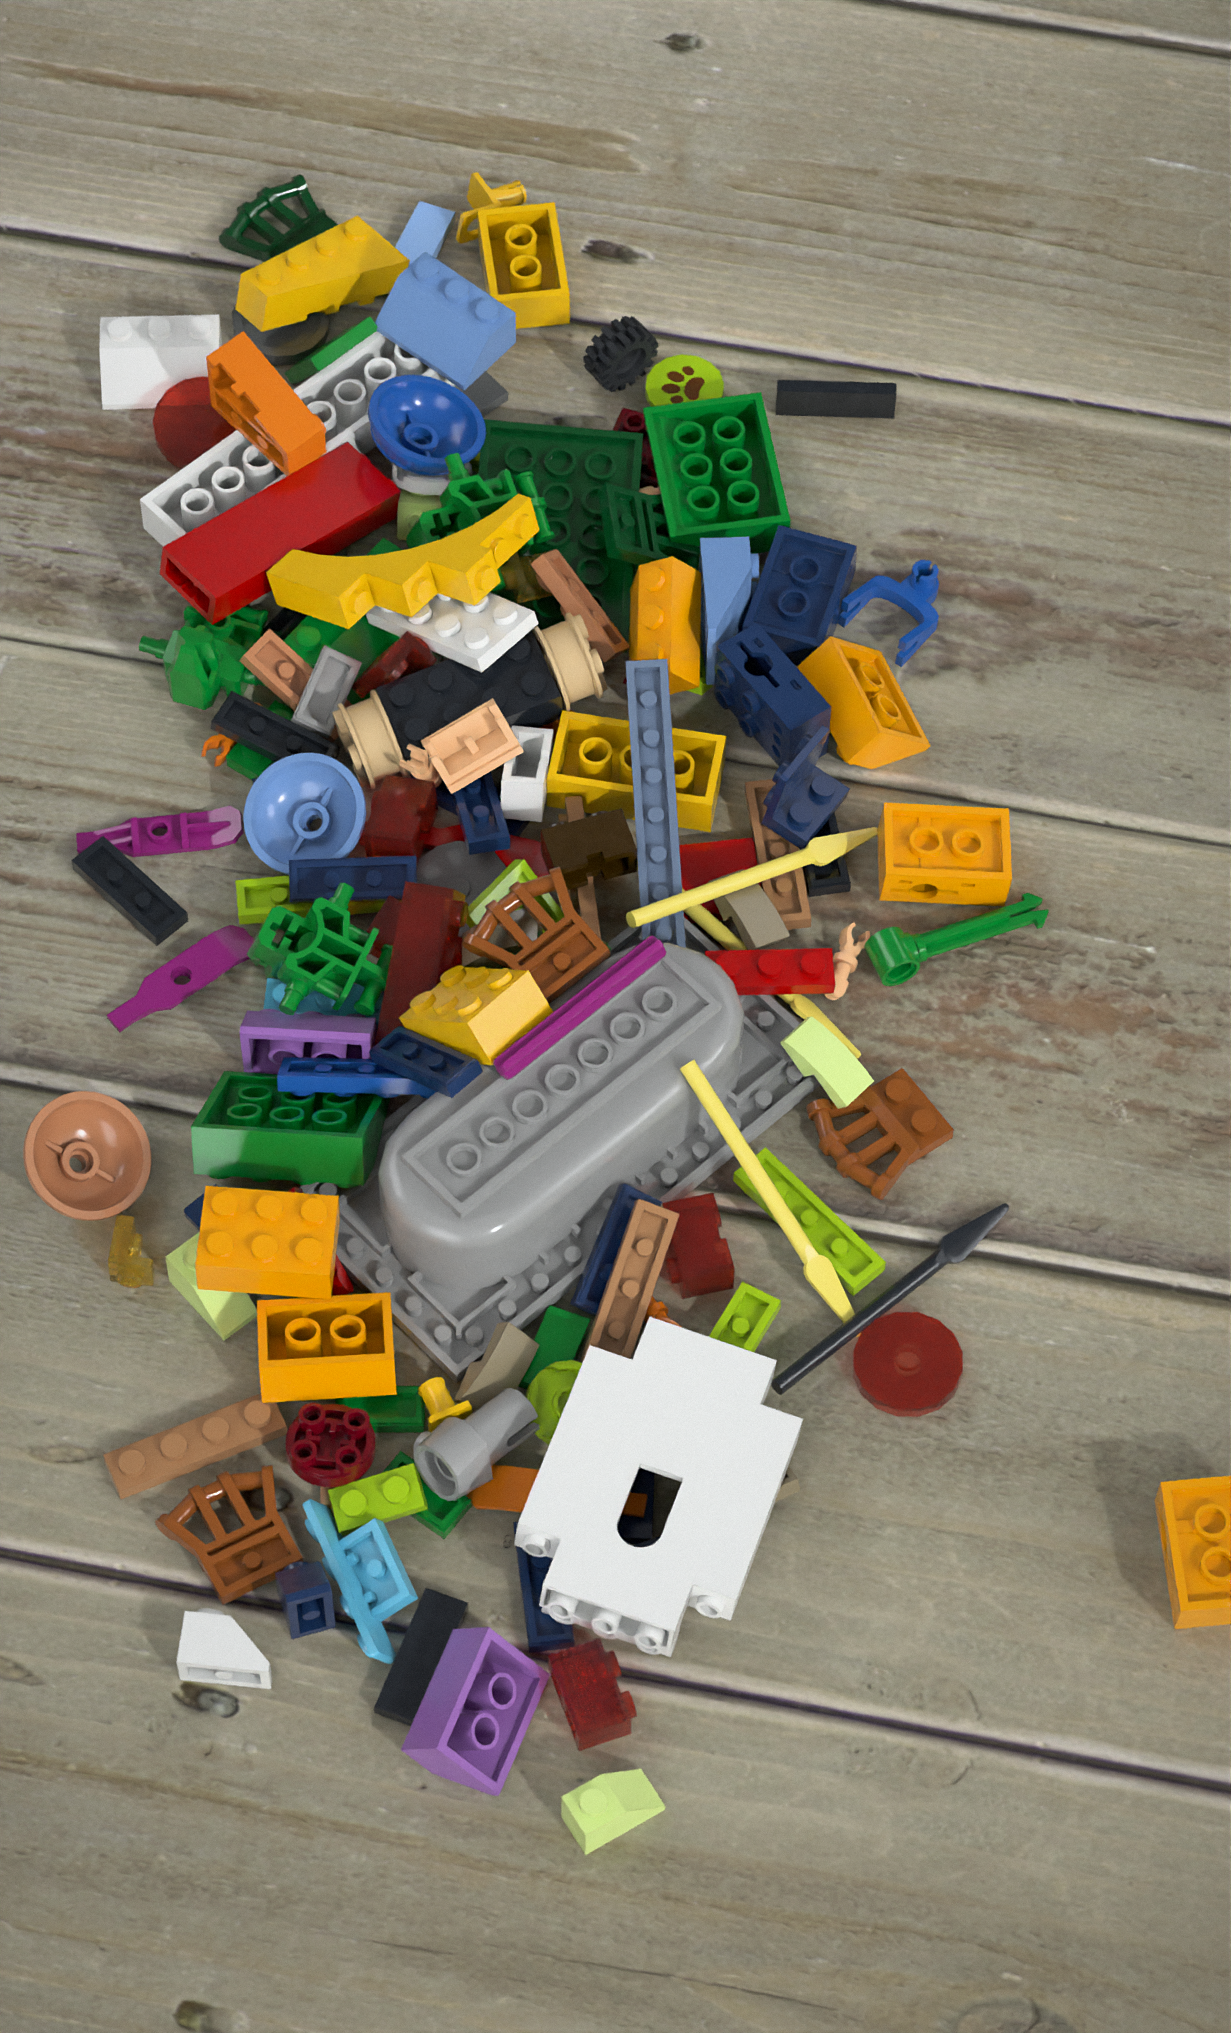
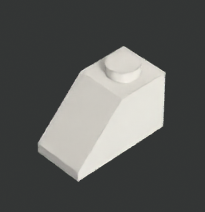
(220, 1652)

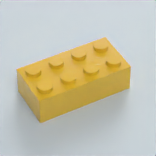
(595, 762)

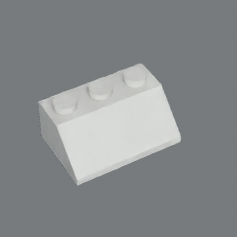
(151, 355)

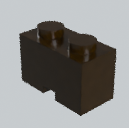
(590, 848)

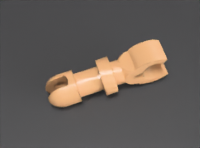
(421, 765)
(845, 960)

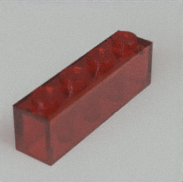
(422, 948)

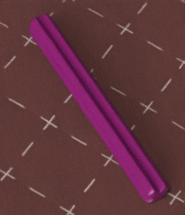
(579, 1007)

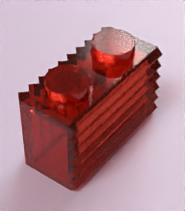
(590, 1694)

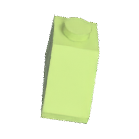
(220, 1309)
(609, 1807)

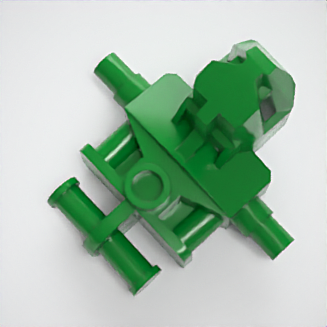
(472, 499)
(208, 656)
(321, 954)

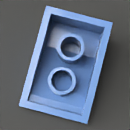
(725, 592)

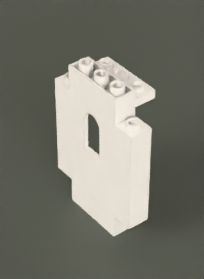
(681, 1412)

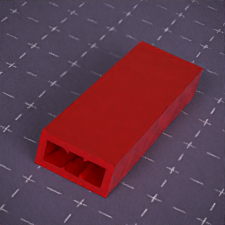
(310, 511)

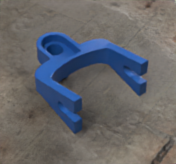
(913, 595)

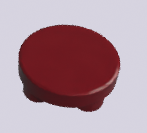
(330, 1444)

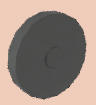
(287, 343)
(456, 869)

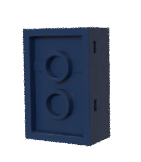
(802, 590)
(768, 694)

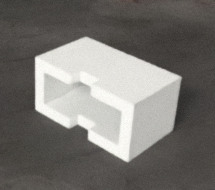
(526, 775)

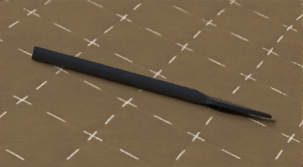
(951, 1249)

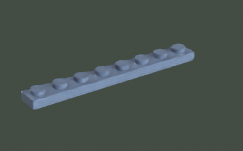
(654, 794)

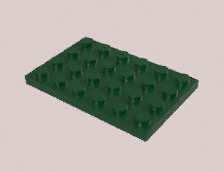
(568, 473)

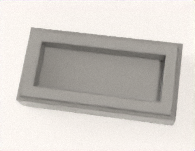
(325, 689)

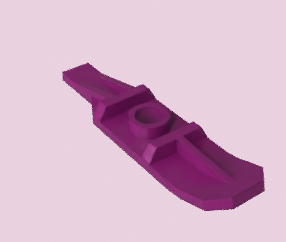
(185, 833)
(200, 963)

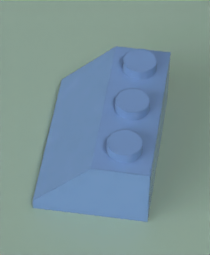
(446, 321)

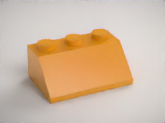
(667, 619)
(866, 703)

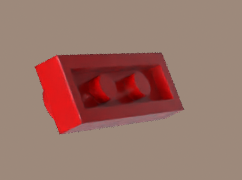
(778, 970)

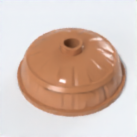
(104, 1140)

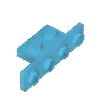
(367, 1574)

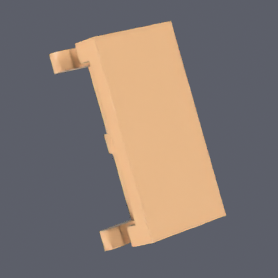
(472, 746)

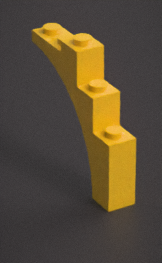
(404, 580)

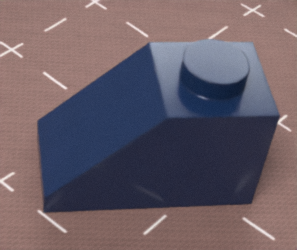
(305, 1598)

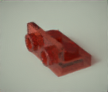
(398, 660)

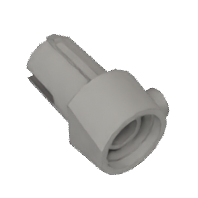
(461, 1451)

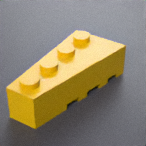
(320, 276)

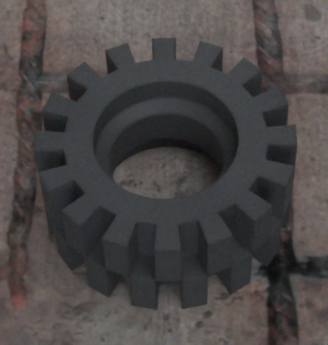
(620, 353)

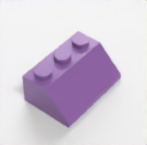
(272, 1035)
(476, 1710)

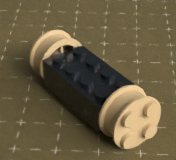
(527, 683)

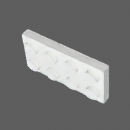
(461, 630)

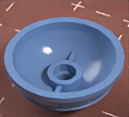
(294, 795)

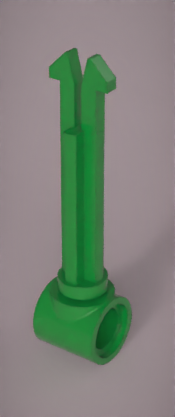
(898, 954)

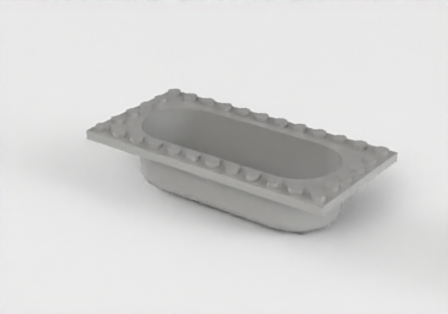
(501, 1191)

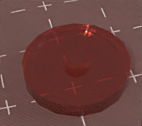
(187, 423)
(907, 1364)

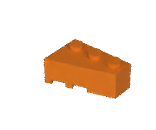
(263, 405)

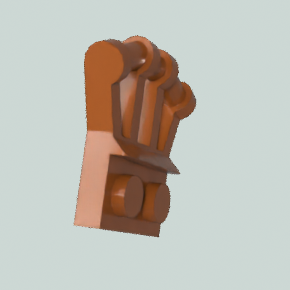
(557, 956)
(900, 1114)
(246, 1556)

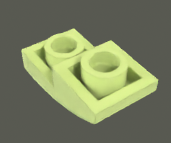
(822, 1054)

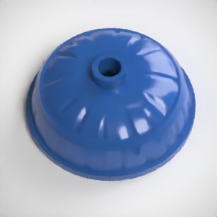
(422, 422)

